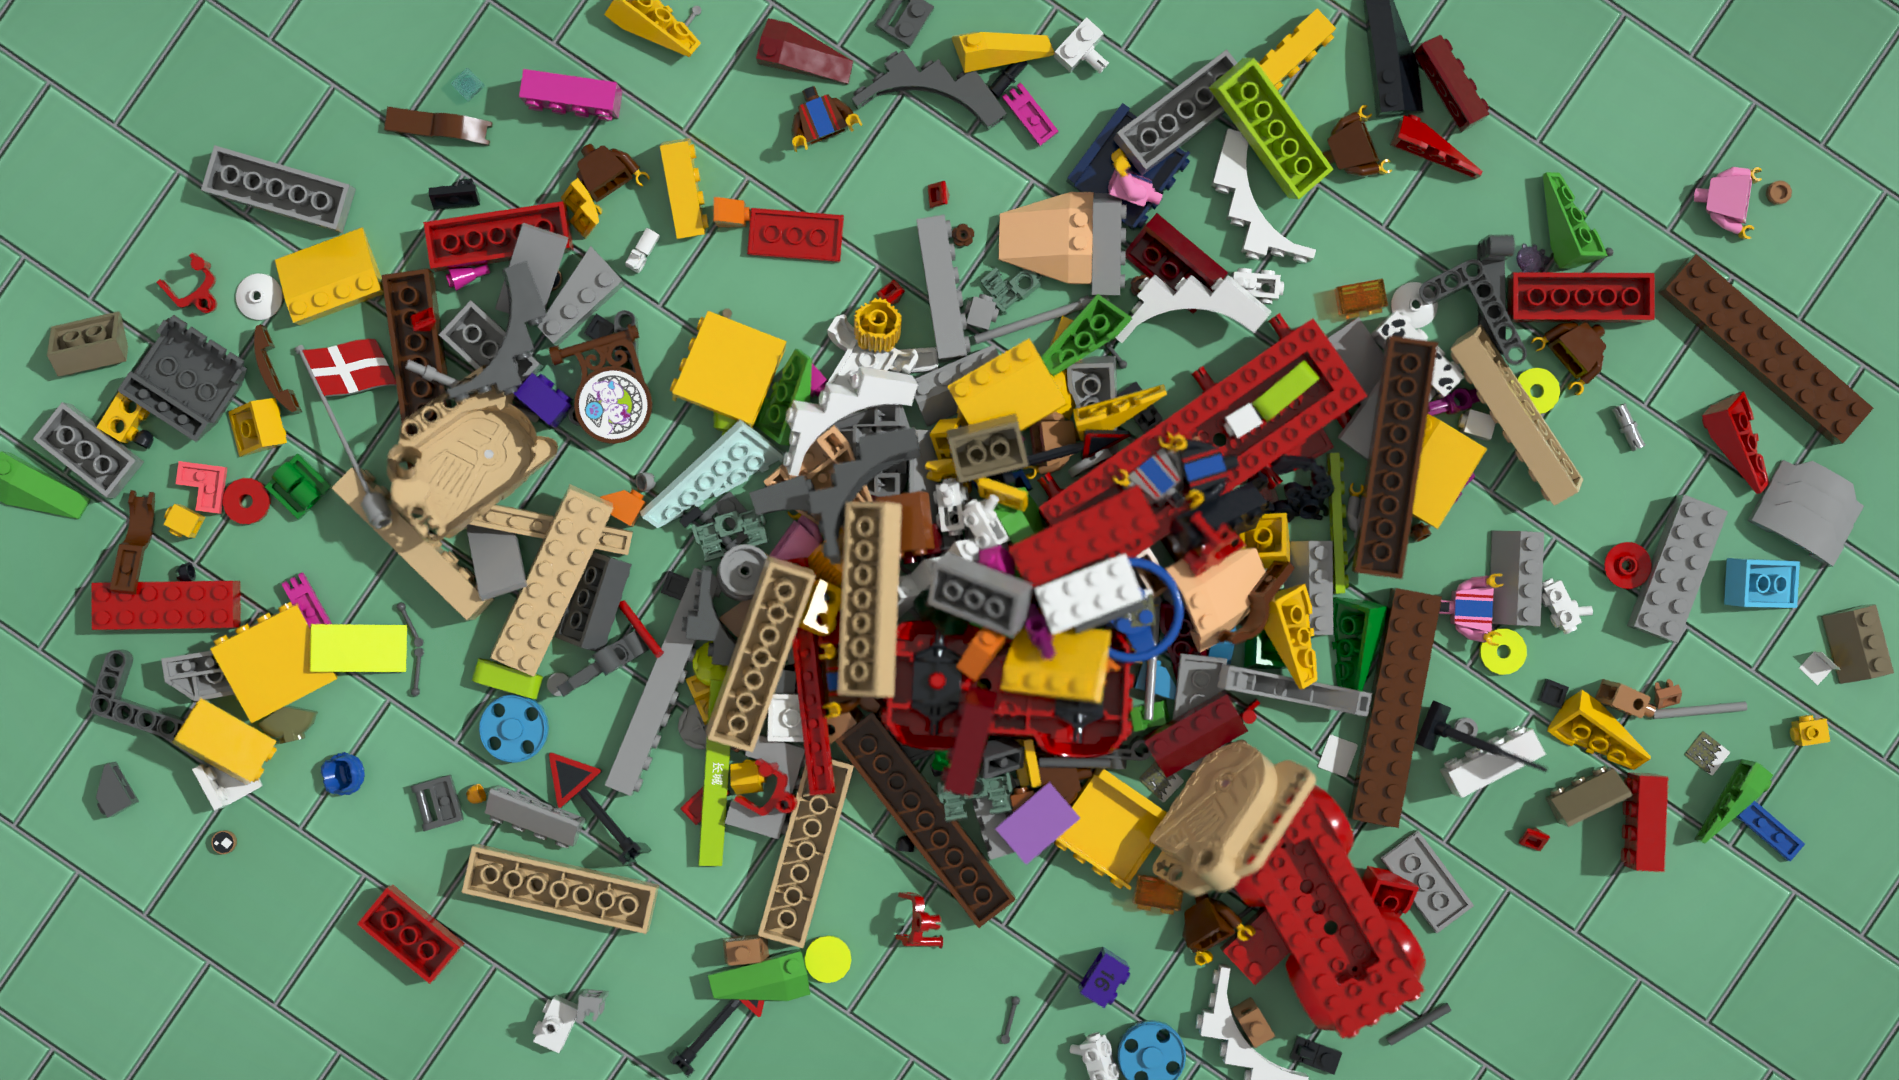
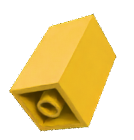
(225, 742)

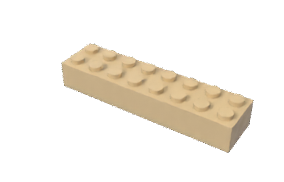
(1516, 415)
(429, 560)
(552, 580)
(869, 599)
(760, 654)
(804, 859)
(560, 888)

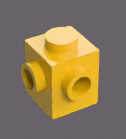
(183, 521)
(1809, 731)
(746, 777)

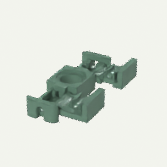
(1004, 292)
(710, 532)
(998, 794)

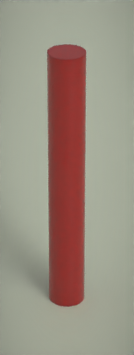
(640, 628)

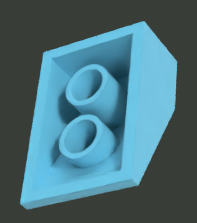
(1761, 583)

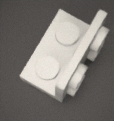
(220, 787)

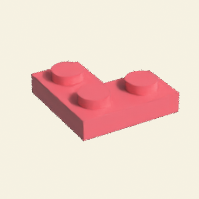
(210, 481)

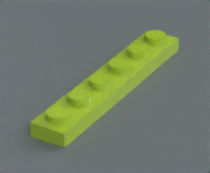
(1337, 532)

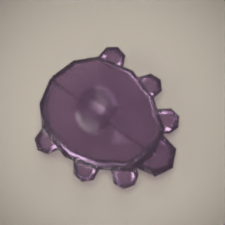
(1531, 259)

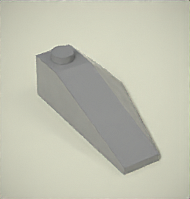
(1093, 381)

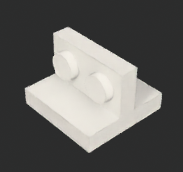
(785, 719)

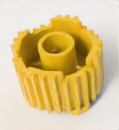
(877, 326)

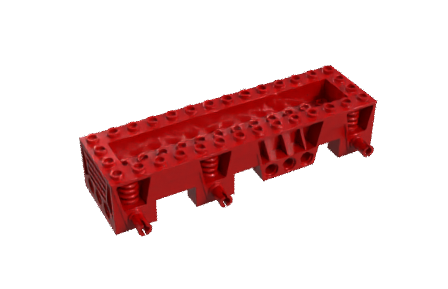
(1204, 417)

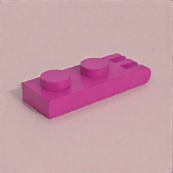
(1030, 115)
(307, 600)

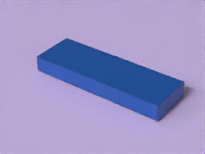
(1771, 831)

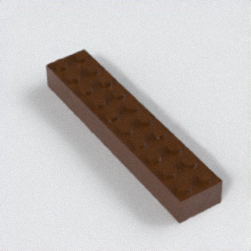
(404, 296)
(1765, 350)
(1394, 457)
(1394, 707)
(923, 819)

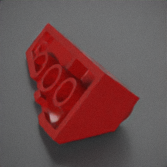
(1424, 142)
(1732, 432)
(1389, 889)

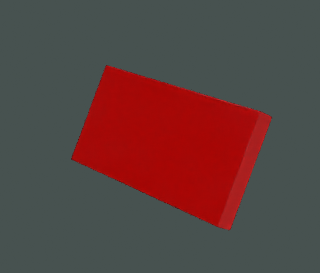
(795, 235)

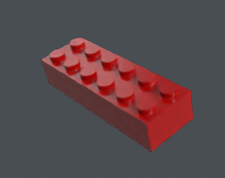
(489, 235)
(1581, 297)
(1084, 537)
(168, 606)
(1265, 948)

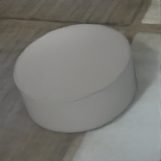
(554, 681)
(1466, 726)

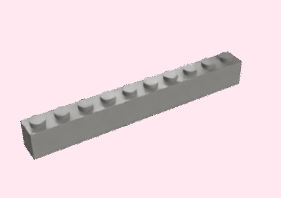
(657, 697)

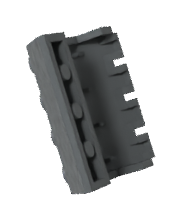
(185, 379)

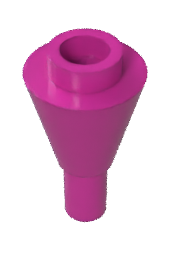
(462, 276)

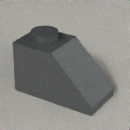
(1002, 757)
(114, 791)

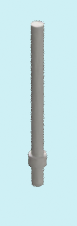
(1034, 320)
(430, 373)
(1151, 665)

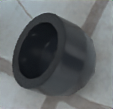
(143, 438)
(186, 572)
(904, 844)

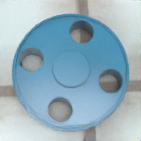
(514, 728)
(1150, 1052)

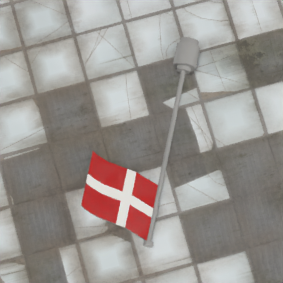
(346, 371)

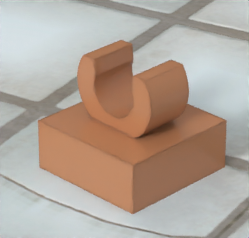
(1667, 696)

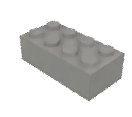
(480, 338)
(88, 450)
(979, 594)

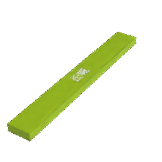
(714, 793)

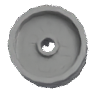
(729, 575)

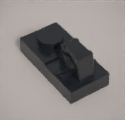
(455, 196)
(1146, 418)
(1315, 1054)

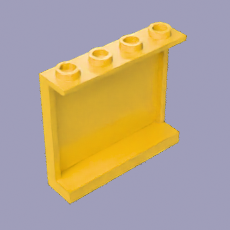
(728, 368)
(270, 662)
(1112, 827)

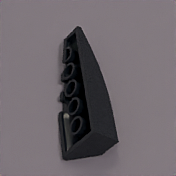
(1392, 61)

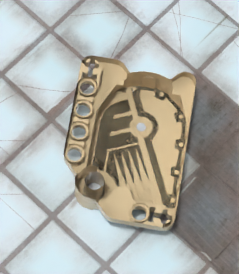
(466, 457)
(1225, 816)

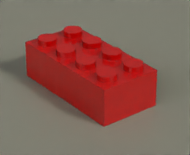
(1645, 822)
(411, 933)

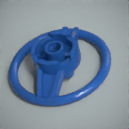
(1141, 636)

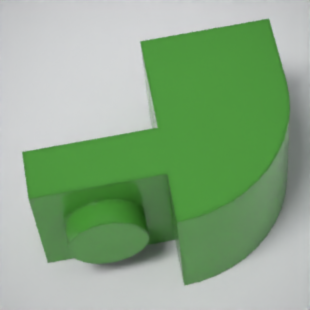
(1160, 716)

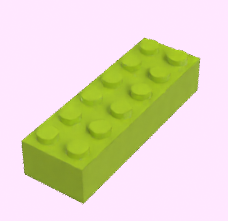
(1271, 128)

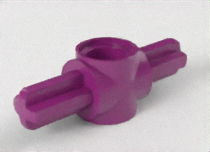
(1448, 405)
(1039, 632)

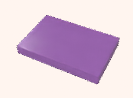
(1037, 823)

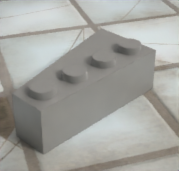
(582, 295)

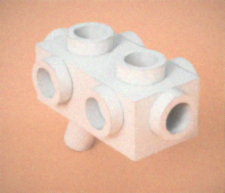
(1253, 282)
(951, 501)
(985, 523)
(1563, 609)
(1097, 1056)

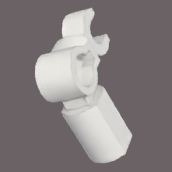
(644, 247)

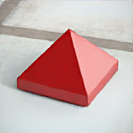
(938, 194)
(891, 292)
(423, 320)
(1534, 839)

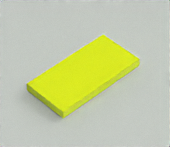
(358, 648)

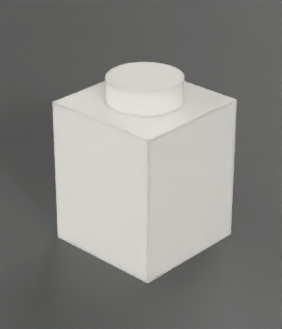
(1241, 421)
(1476, 424)

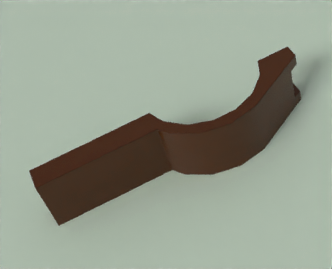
(437, 125)
(132, 550)
(1259, 603)

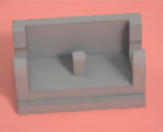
(591, 1001)

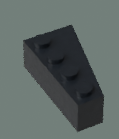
(1236, 509)

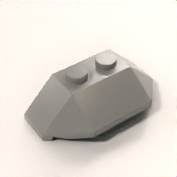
(196, 676)

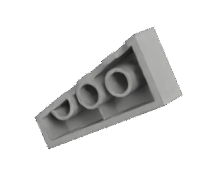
(1107, 244)
(994, 841)

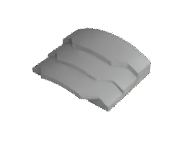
(1809, 509)

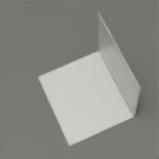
(1818, 666)

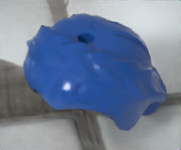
(343, 774)

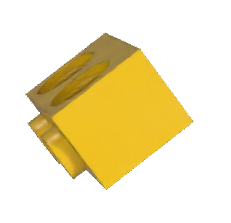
(118, 412)
(816, 605)

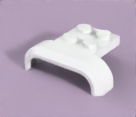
(843, 336)

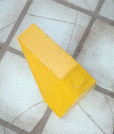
(991, 50)
(1115, 411)
(1592, 726)

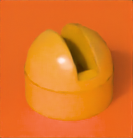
(476, 794)

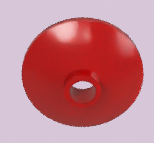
(1638, 561)

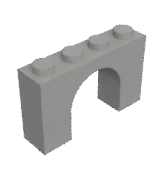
(790, 760)

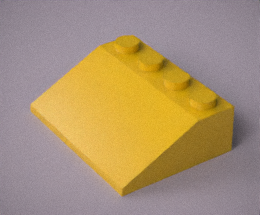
(329, 277)
(1007, 386)
(1443, 471)
(1072, 674)

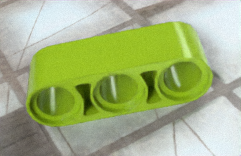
(1285, 391)
(506, 678)

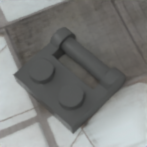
(909, 23)
(726, 505)
(444, 800)

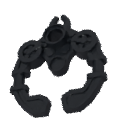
(1301, 500)

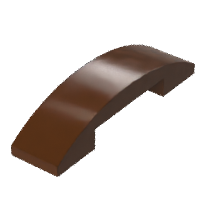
(262, 344)

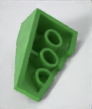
(1089, 331)
(792, 386)
(34, 489)
(1742, 789)

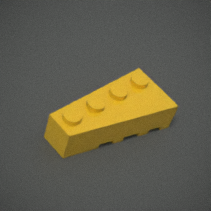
(1297, 47)
(683, 188)

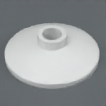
(270, 299)
(1403, 300)

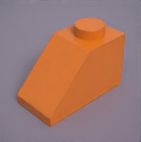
(730, 212)
(626, 505)
(981, 653)

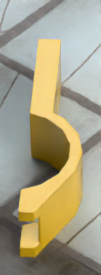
(1007, 495)

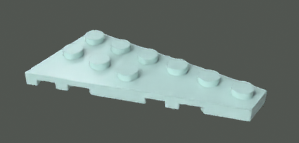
(716, 471)

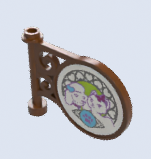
(611, 400)

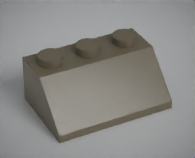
(87, 344)
(987, 448)
(1857, 644)
(1587, 796)

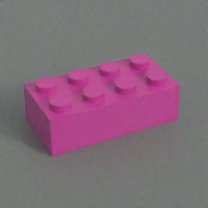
(570, 94)

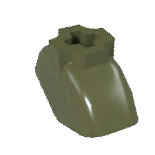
(288, 723)

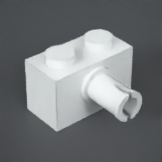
(1081, 47)
(556, 1024)

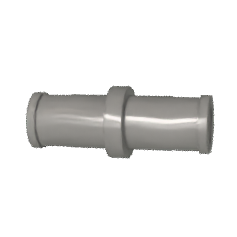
(1628, 427)

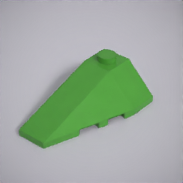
(1569, 234)
(1018, 523)
(774, 979)

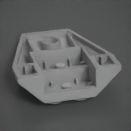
(874, 421)

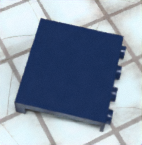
(1097, 168)

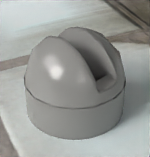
(645, 486)

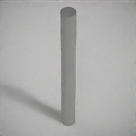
(1700, 710)

